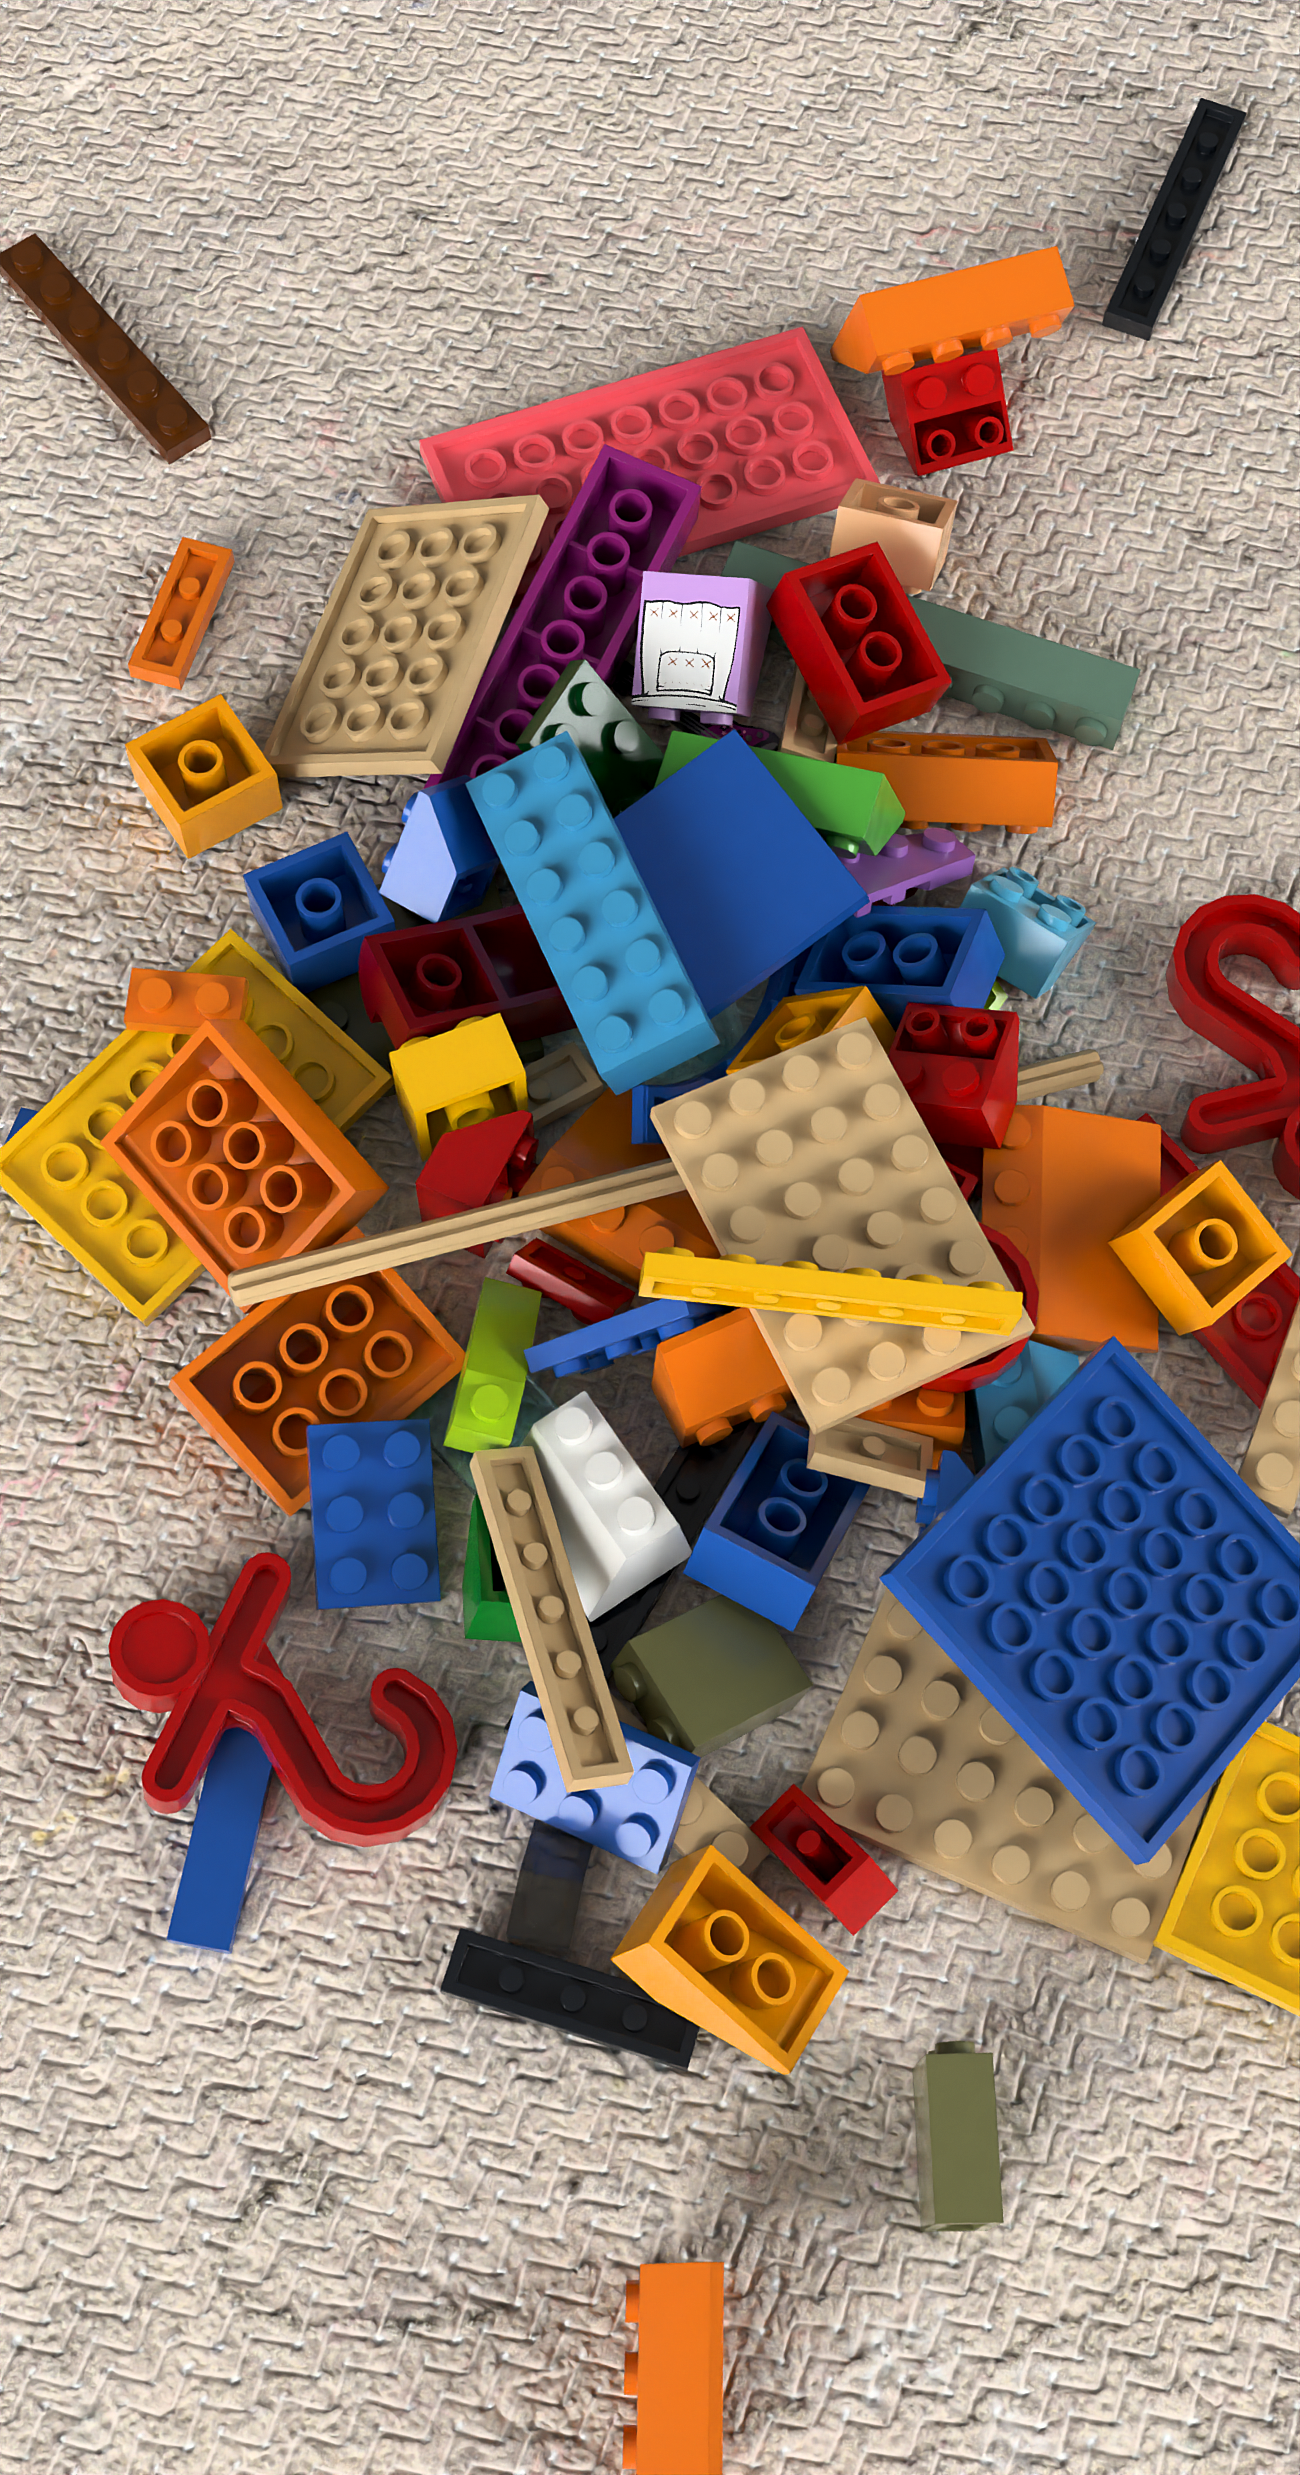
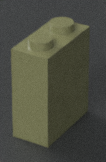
(710, 1676)
(957, 2139)

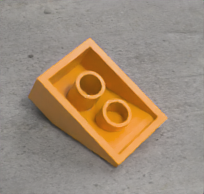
(730, 1960)

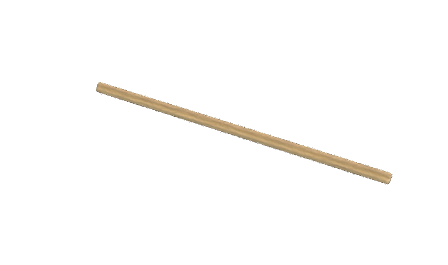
(542, 1209)

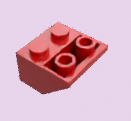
(950, 410)
(959, 1070)
(478, 1168)

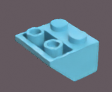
(1033, 927)

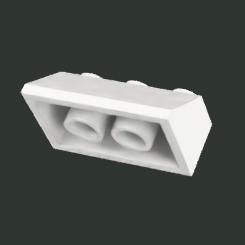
(604, 1507)

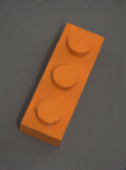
(181, 613)

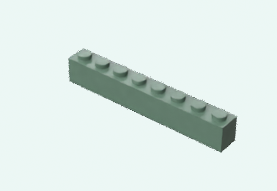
(995, 664)

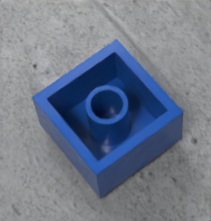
(317, 911)

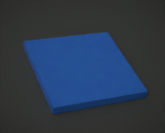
(735, 871)

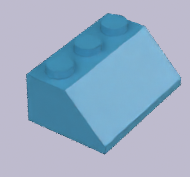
(1012, 1399)

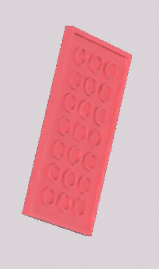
(740, 422)

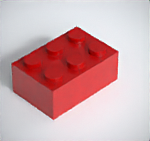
(858, 642)

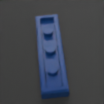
(222, 1844)

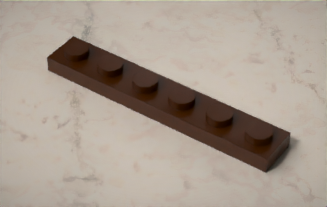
(103, 349)

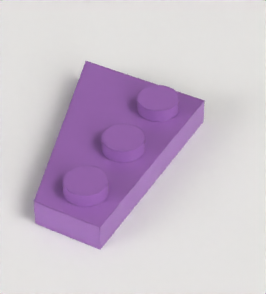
(909, 862)

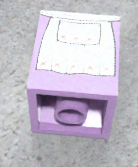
(700, 646)

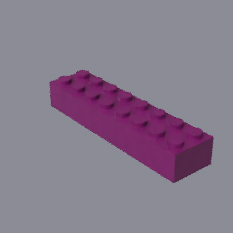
(579, 602)

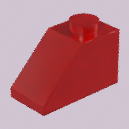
(824, 1859)

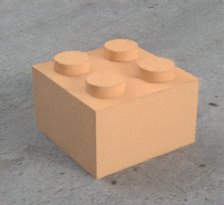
(906, 523)

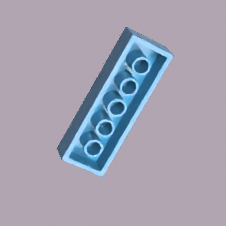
(592, 914)

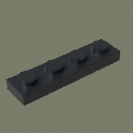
(567, 1999)

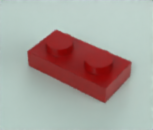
(569, 1282)

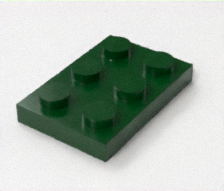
(607, 735)

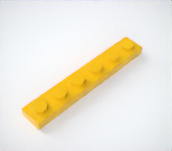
(851, 1294)

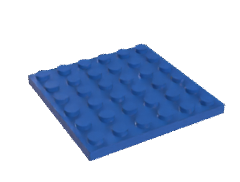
(1114, 1598)

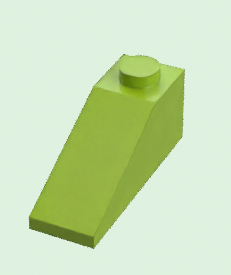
(493, 1368)

